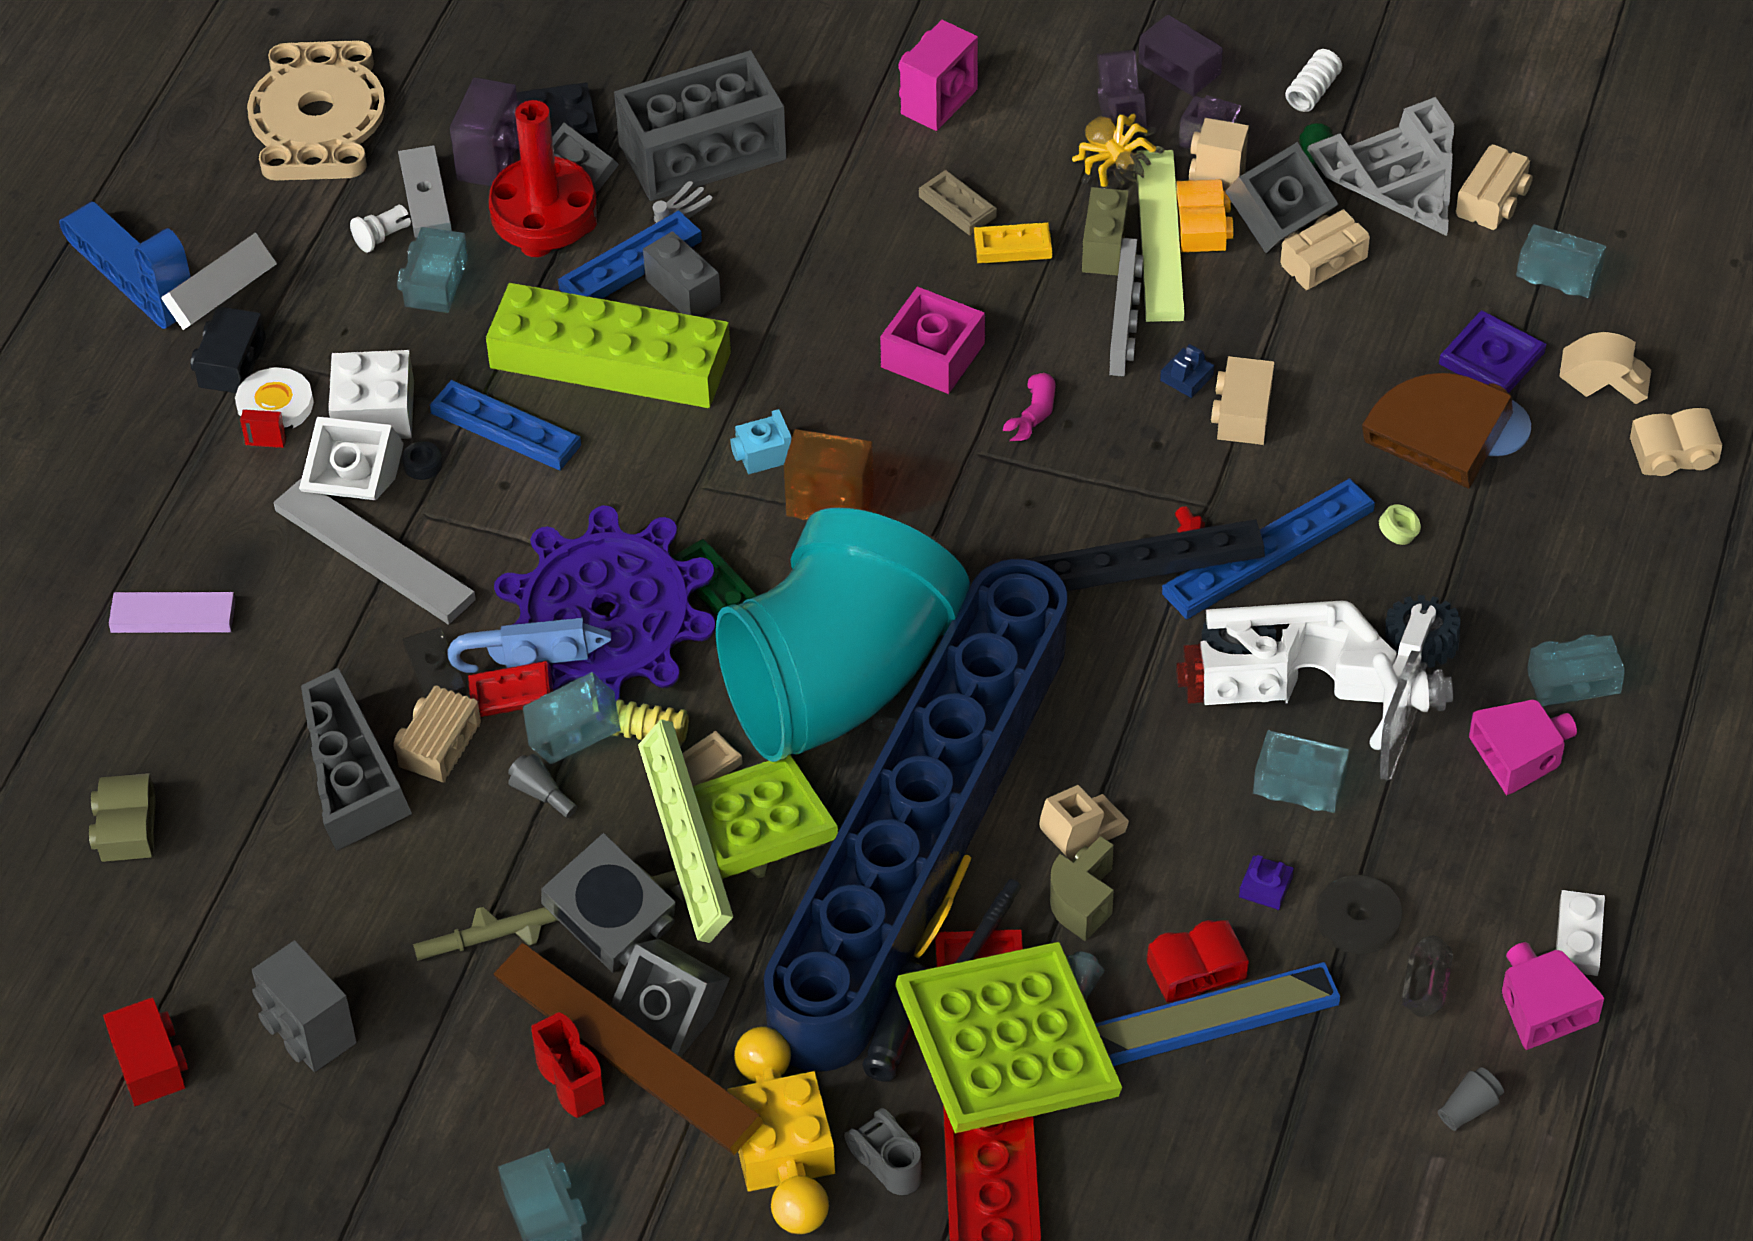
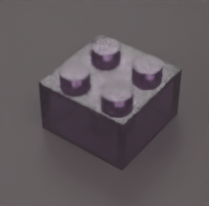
(485, 131)

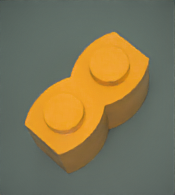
(1203, 216)

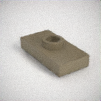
(957, 202)

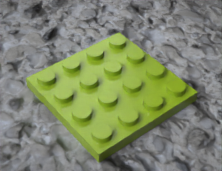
(1007, 1037)

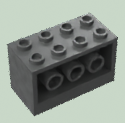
(700, 125)

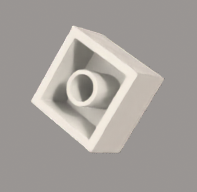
(373, 389)

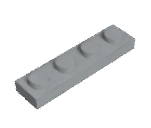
(1124, 318)

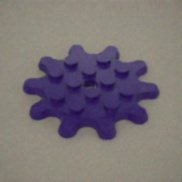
(619, 569)

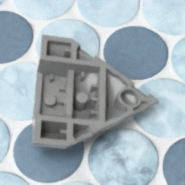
(1398, 168)

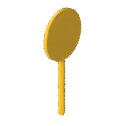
(939, 917)

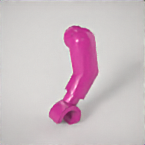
(1043, 393)

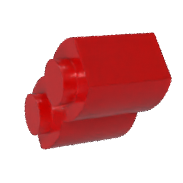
(1197, 960)
(568, 1064)

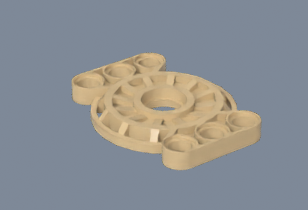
(326, 136)

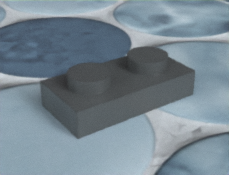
(576, 148)

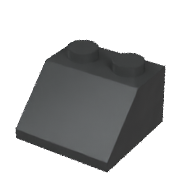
(668, 994)

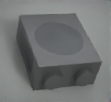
(608, 903)

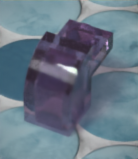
(1119, 87)
(1202, 108)

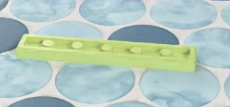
(1160, 239)
(685, 831)

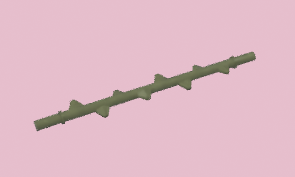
(528, 924)

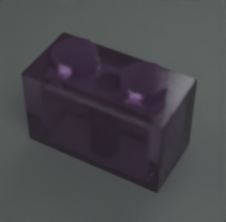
(1180, 55)

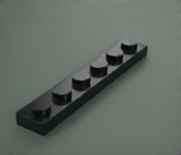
(1156, 555)

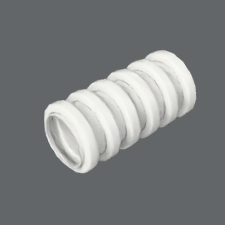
(1313, 80)

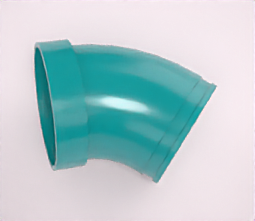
(836, 630)

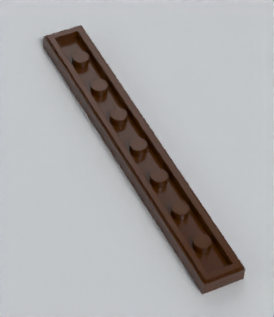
(631, 1049)

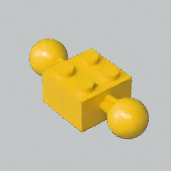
(795, 1133)

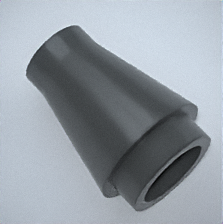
(1472, 1097)

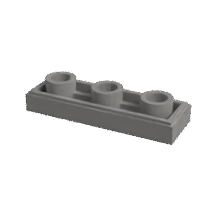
(424, 189)

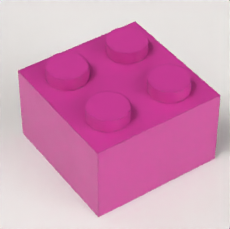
(938, 74)
(932, 340)

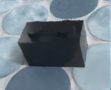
(228, 349)

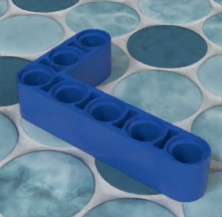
(138, 270)

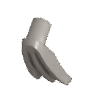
(687, 207)

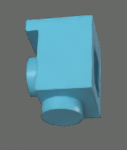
(762, 443)

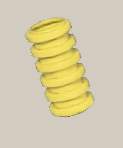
(642, 719)

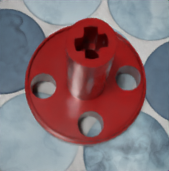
(542, 197)

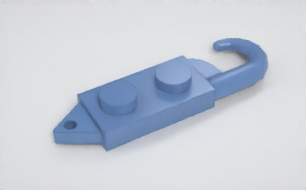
(531, 643)

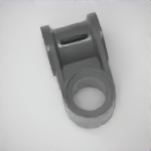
(881, 1147)

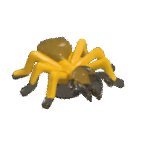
(1114, 149)

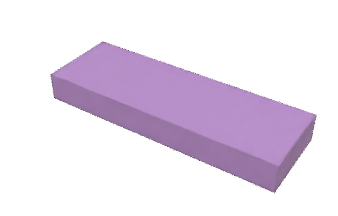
(171, 612)

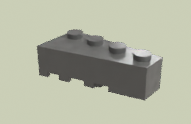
(352, 772)

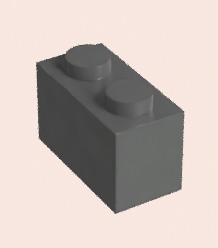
(681, 275)

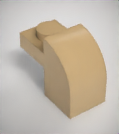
(1605, 360)
(1077, 820)

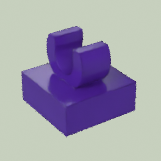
(1266, 882)

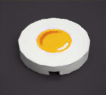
(277, 391)

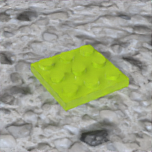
(762, 815)

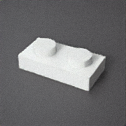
(1581, 929)

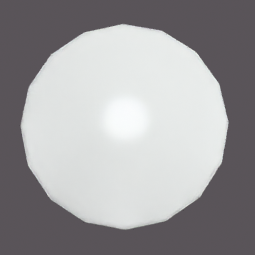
(375, 228)

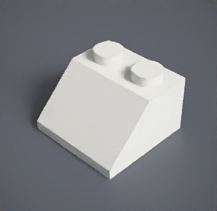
(351, 458)

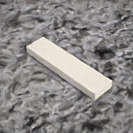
(218, 281)

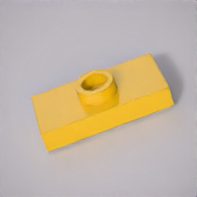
(1012, 243)

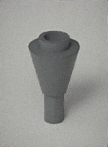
(534, 779)

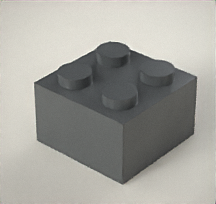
(1281, 197)
(303, 1007)

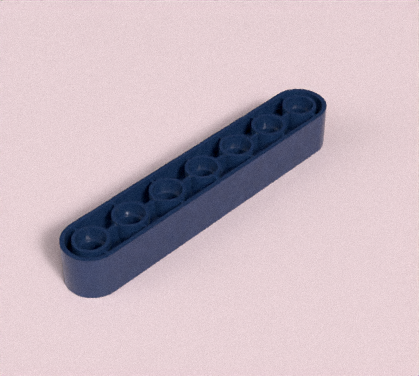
(916, 815)

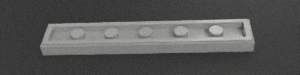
(376, 552)

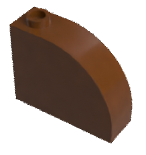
(1440, 423)

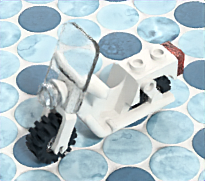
(1245, 663)

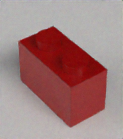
(144, 1051)

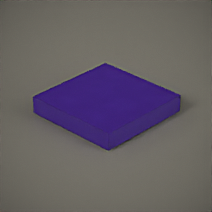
(1492, 352)

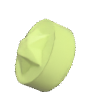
(1399, 524)

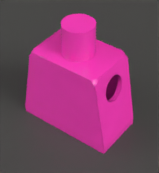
(1520, 742)
(1548, 995)

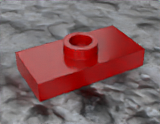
(510, 687)

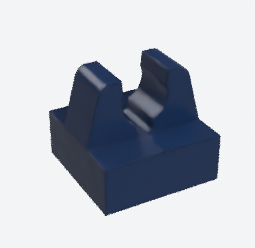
(1187, 371)

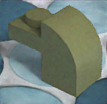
(1077, 892)

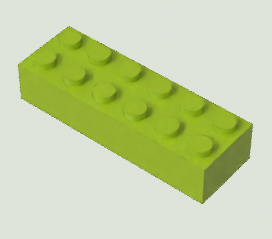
(609, 345)

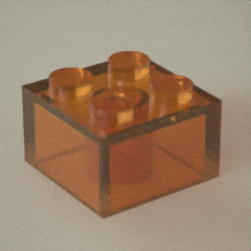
(827, 473)

